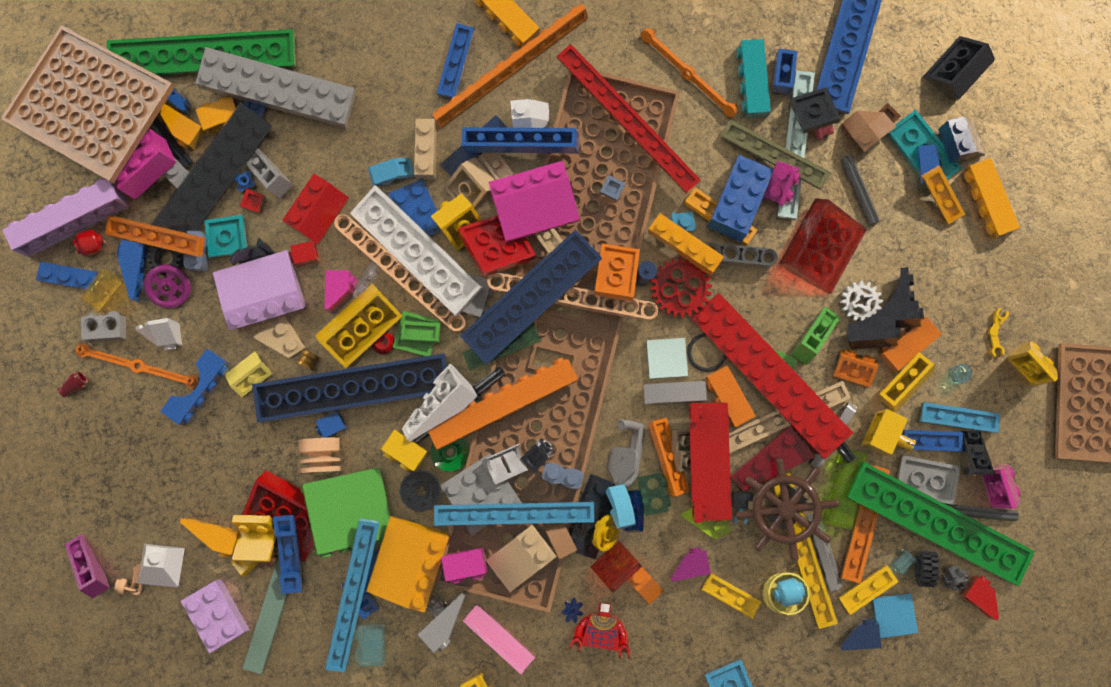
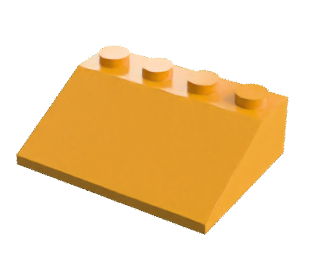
(407, 563)

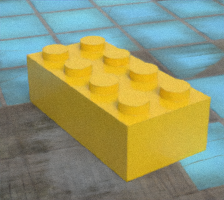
(358, 326)

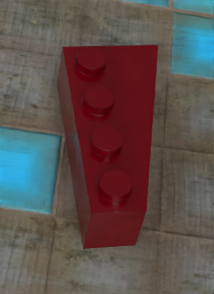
(763, 463)

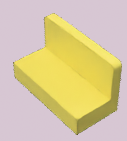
(246, 373)

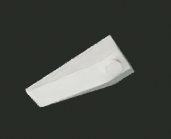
(448, 397)

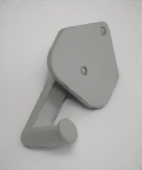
(625, 462)

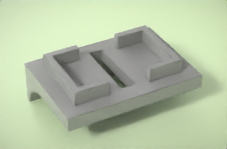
(512, 460)

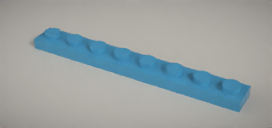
(514, 513)
(352, 595)

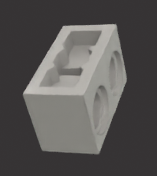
(103, 331)

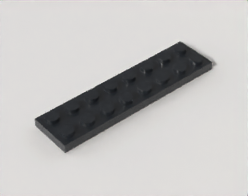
(213, 171)

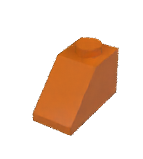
(645, 585)

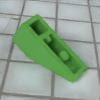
(815, 336)

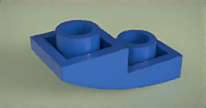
(180, 102)

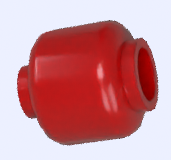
(88, 242)

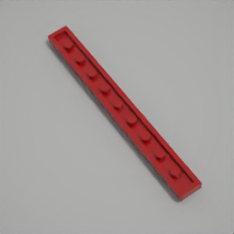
(628, 119)

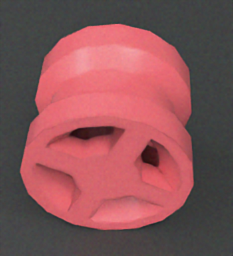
(821, 132)

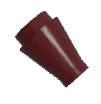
(73, 383)

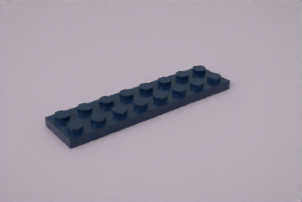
(531, 297)

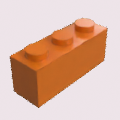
(910, 344)
(727, 390)

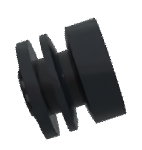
(414, 481)

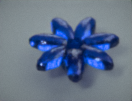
(572, 610)

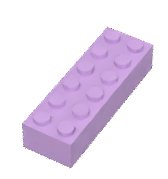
(65, 217)

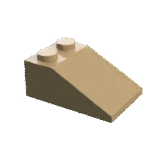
(521, 558)

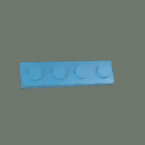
(959, 417)

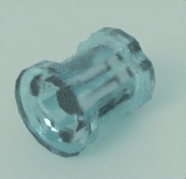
(903, 562)

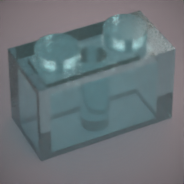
(370, 644)

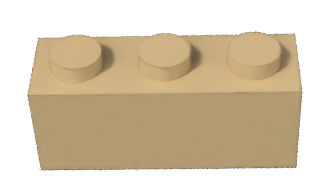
(425, 149)

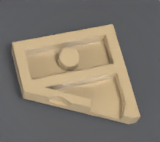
(281, 338)

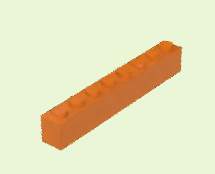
(504, 403)

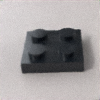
(814, 110)

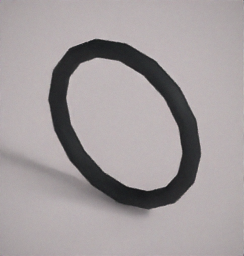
(696, 365)

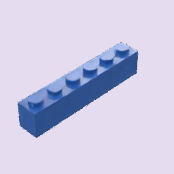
(520, 140)

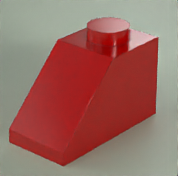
(981, 596)

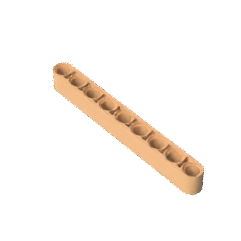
(391, 269)
(581, 302)

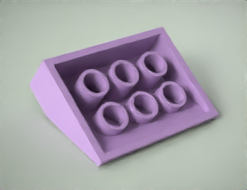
(258, 290)

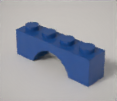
(210, 368)

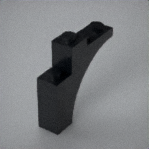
(885, 325)

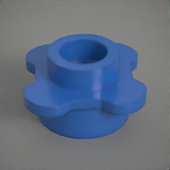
(249, 181)

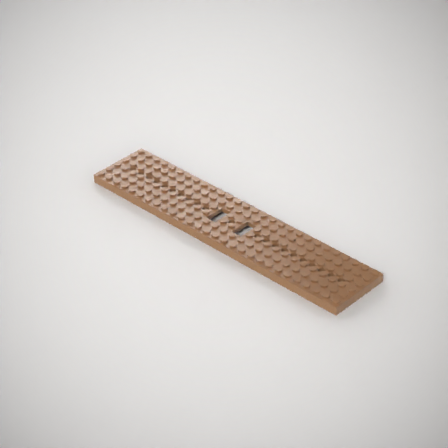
(592, 341)

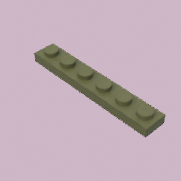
(772, 152)

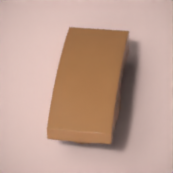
(560, 539)

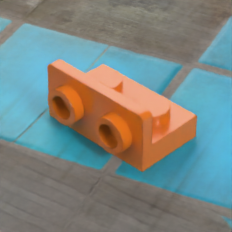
(856, 367)

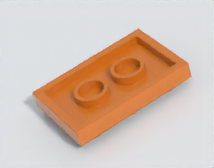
(617, 272)

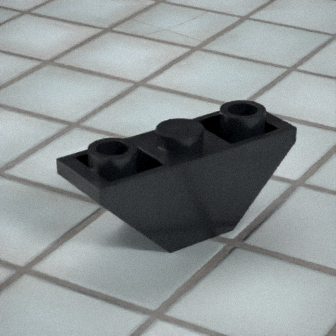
(975, 456)

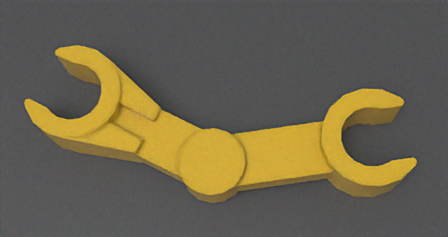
(993, 332)

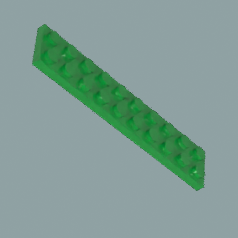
(184, 53)
(940, 524)

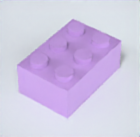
(215, 615)

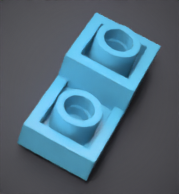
(622, 507)

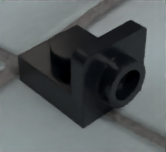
(537, 454)

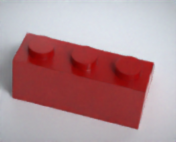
(315, 209)

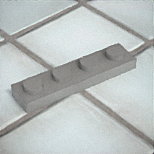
(826, 559)

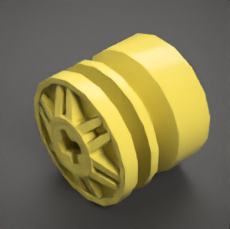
(776, 607)

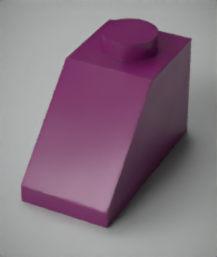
(691, 565)

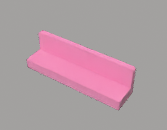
(499, 639)

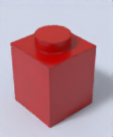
(304, 254)

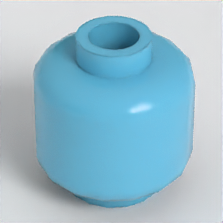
(789, 592)

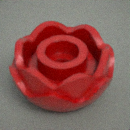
(388, 344)

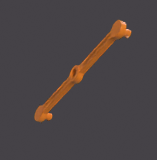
(729, 109)
(84, 350)

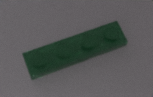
(526, 339)

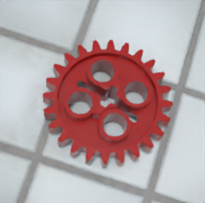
(673, 303)

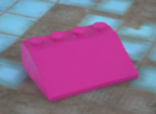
(534, 201)

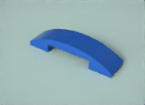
(289, 554)

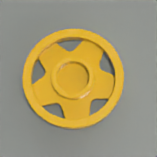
(605, 533)

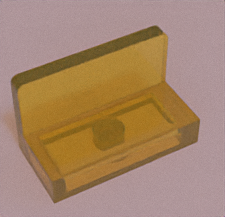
(100, 289)

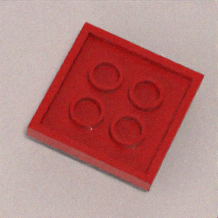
(490, 250)

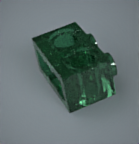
(648, 494)

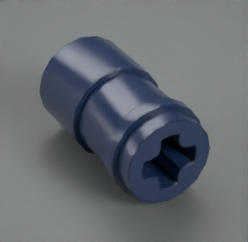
(645, 273)

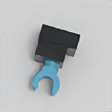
(740, 501)

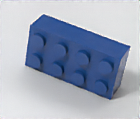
(740, 198)

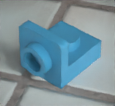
(684, 220)

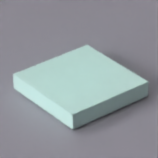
(667, 358)

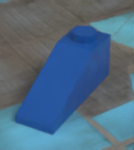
(133, 263)

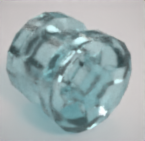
(957, 377)

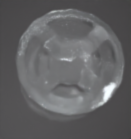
(436, 606)

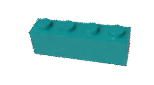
(754, 78)

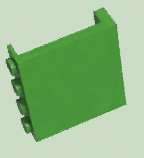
(338, 504)

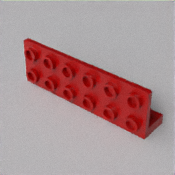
(710, 462)

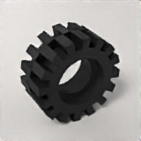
(155, 254)
(927, 569)

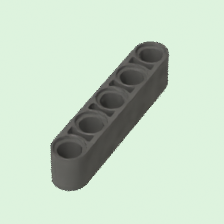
(739, 251)

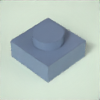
(612, 188)

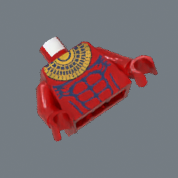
(601, 632)

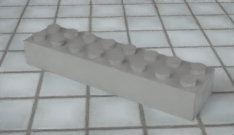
(275, 87)

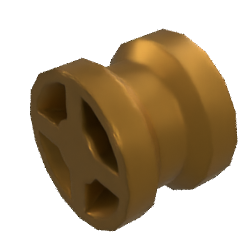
(307, 359)

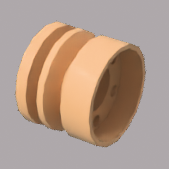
(319, 455)

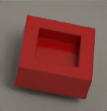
(252, 201)

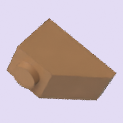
(868, 127)

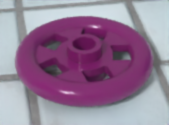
(171, 272)

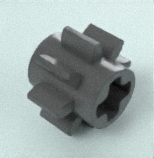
(955, 578)

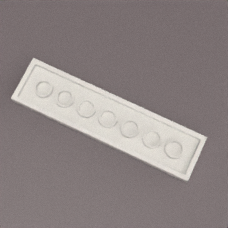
(416, 250)

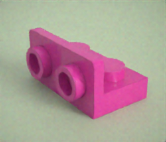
(782, 183)

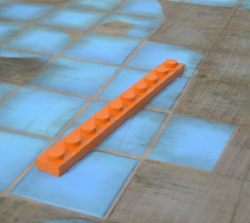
(510, 66)

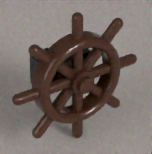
(786, 508)

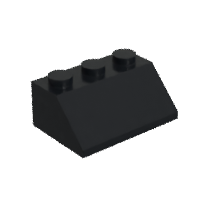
(960, 66)

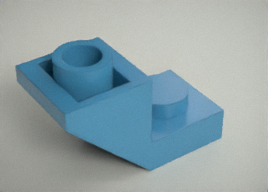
(388, 171)

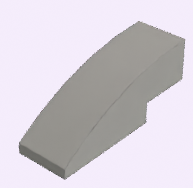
(675, 392)

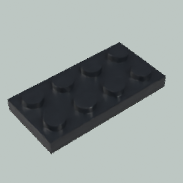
(583, 532)

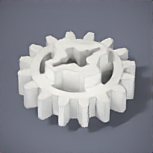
(857, 295)

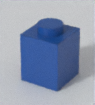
(331, 425)

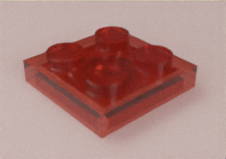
(616, 566)

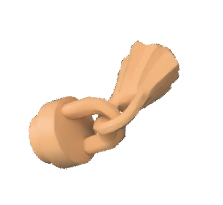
(122, 585)

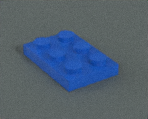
(418, 205)

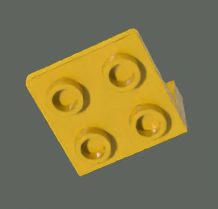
(254, 539)

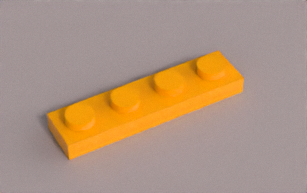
(705, 206)

